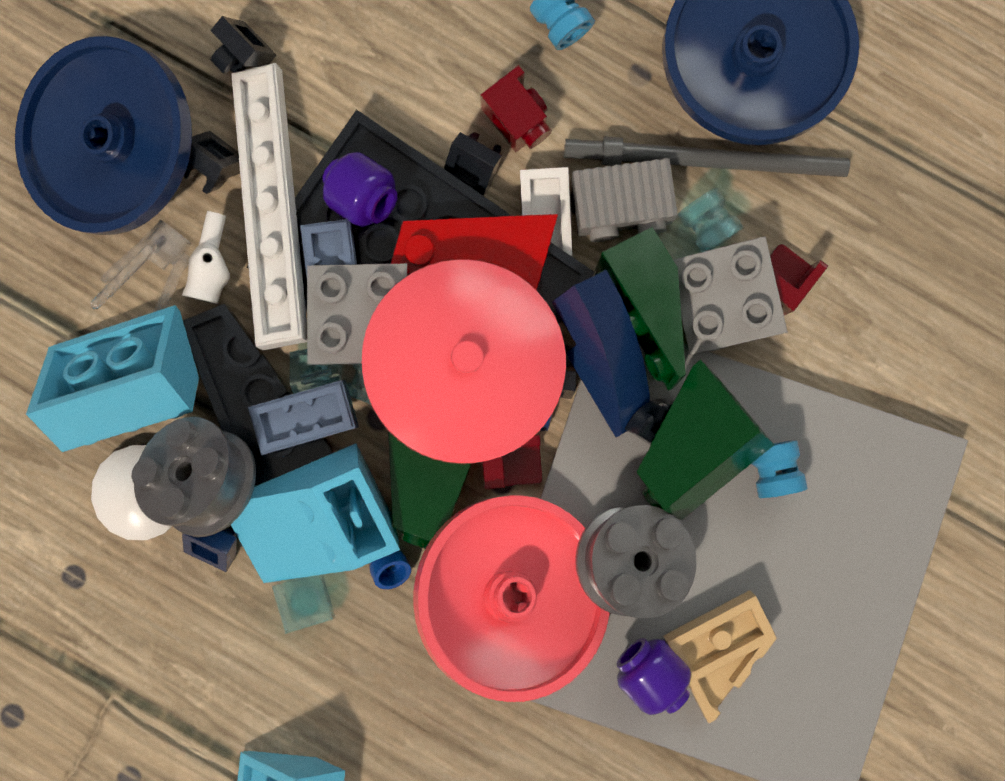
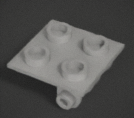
(729, 296)
(341, 307)

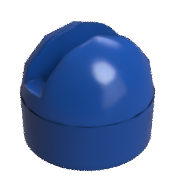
(394, 576)

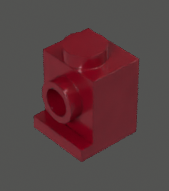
(516, 111)

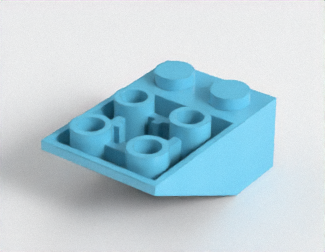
(317, 520)

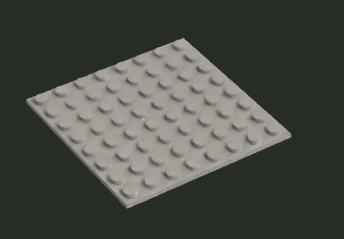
(825, 563)

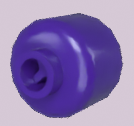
(359, 189)
(653, 676)

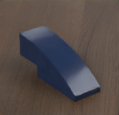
(605, 349)

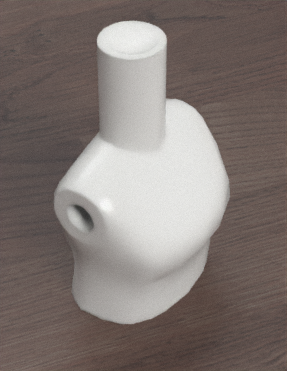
(205, 279)

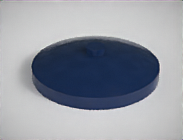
(760, 65)
(103, 136)

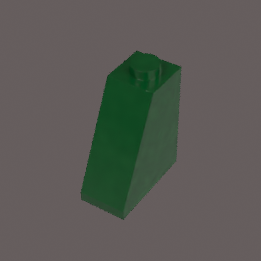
(699, 445)
(422, 492)

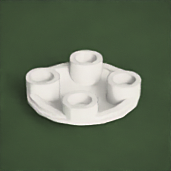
(115, 497)

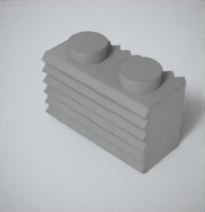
(623, 199)

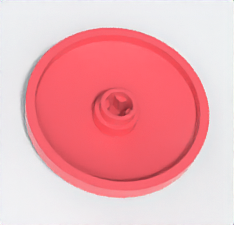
(463, 361)
(505, 600)

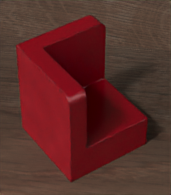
(794, 276)
(515, 468)

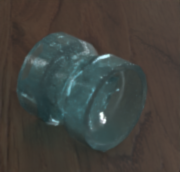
(710, 220)

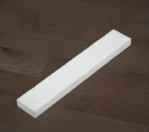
(269, 208)

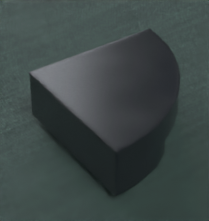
(649, 419)

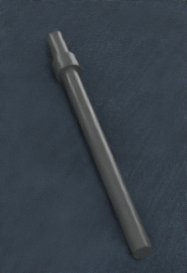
(614, 151)

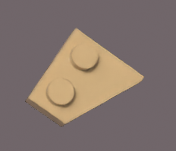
(722, 649)

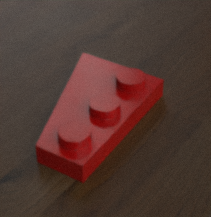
(505, 241)

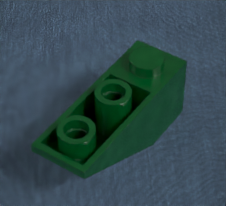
(651, 294)

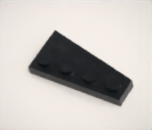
(241, 377)

